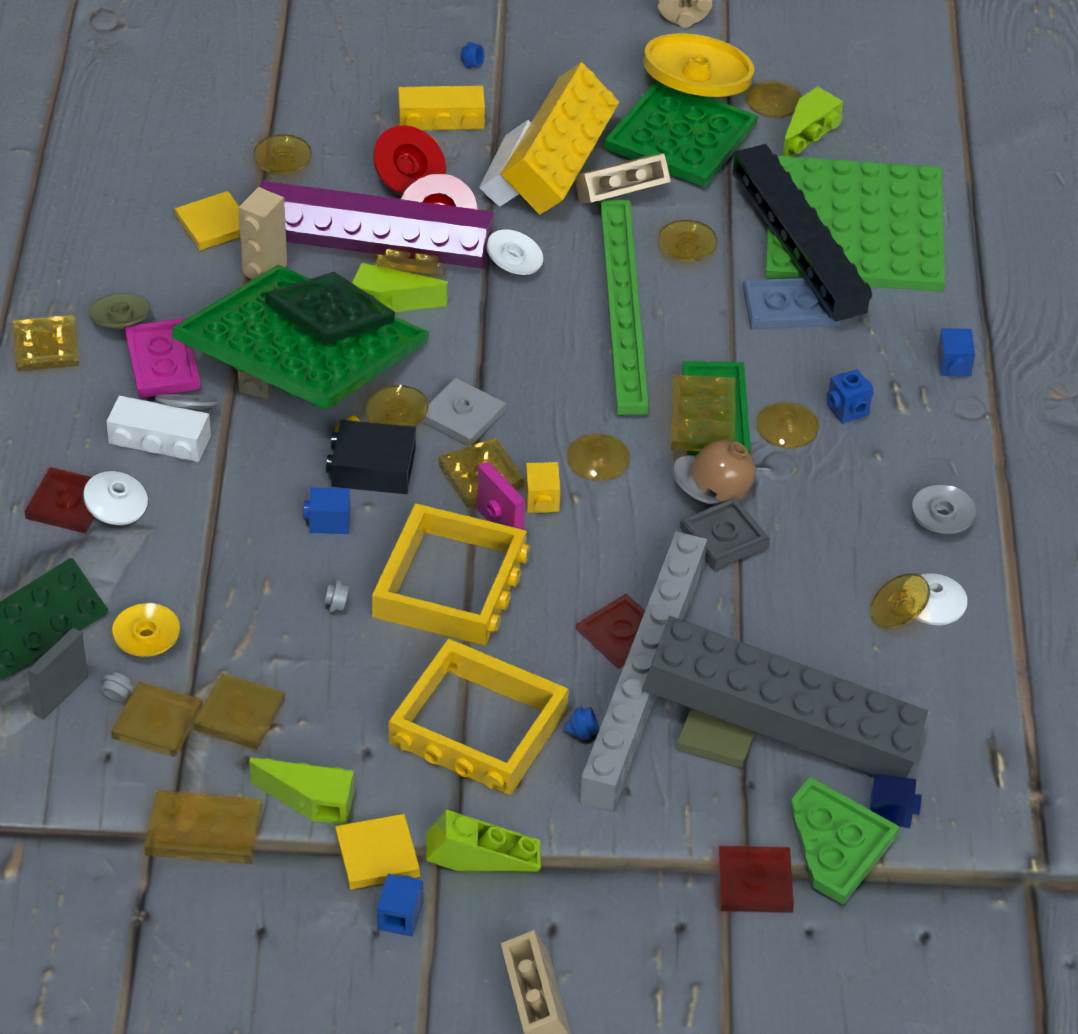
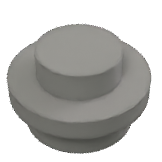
(336, 596)
(116, 687)

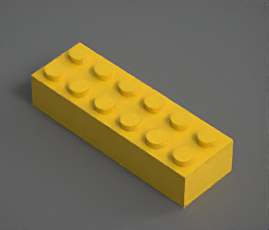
(560, 138)

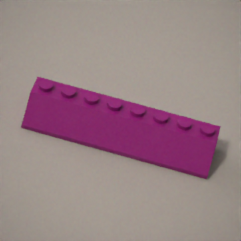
(383, 223)

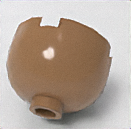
(724, 469)

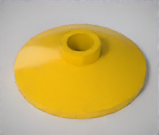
(146, 629)

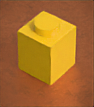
(542, 487)

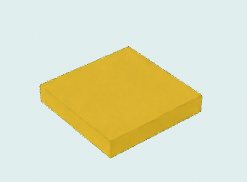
(210, 220)
(376, 849)

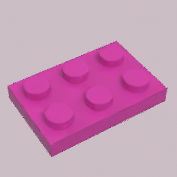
(160, 361)

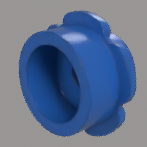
(472, 55)

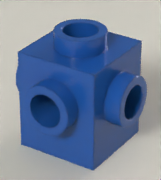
(849, 396)

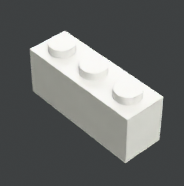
(494, 184)
(158, 428)

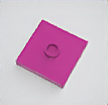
(498, 499)

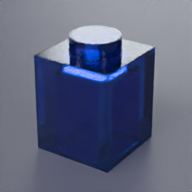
(895, 799)

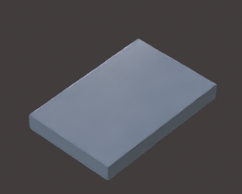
(784, 304)

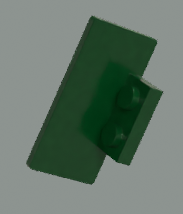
(44, 613)

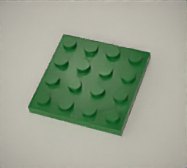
(688, 128)

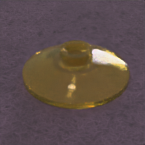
(773, 98)
(282, 154)
(687, 240)
(397, 406)
(787, 425)
(598, 457)
(900, 601)

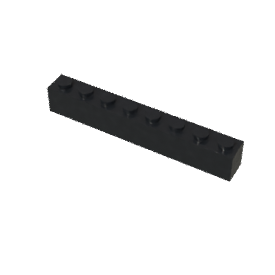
(801, 233)

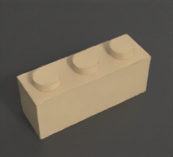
(622, 178)
(262, 233)
(534, 985)

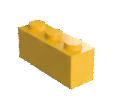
(442, 107)

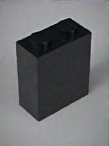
(372, 456)

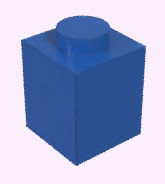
(956, 352)
(328, 510)
(400, 905)

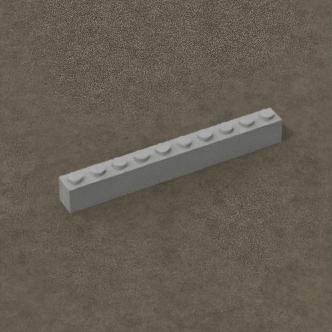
(630, 704)

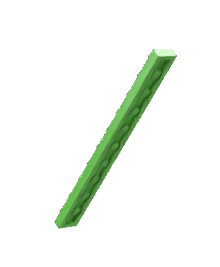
(624, 308)

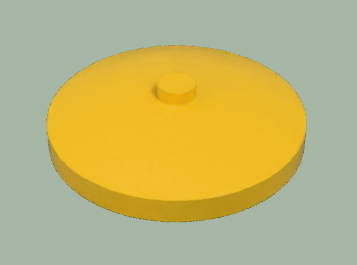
(698, 65)

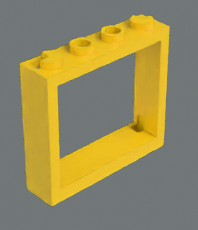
(438, 618)
(498, 677)

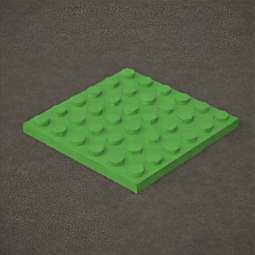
(879, 215)

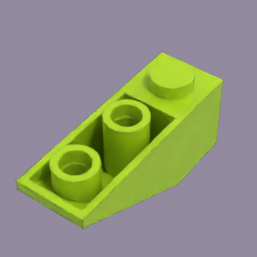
(813, 117)
(401, 289)
(311, 790)
(479, 846)

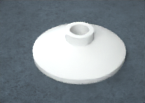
(514, 252)
(112, 507)
(946, 601)

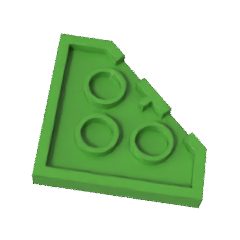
(838, 838)

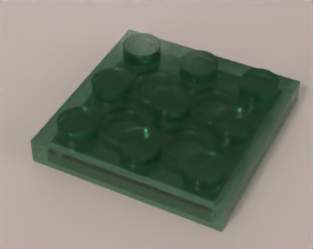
(329, 308)

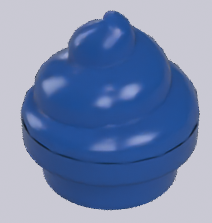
(582, 723)

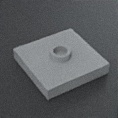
(463, 412)

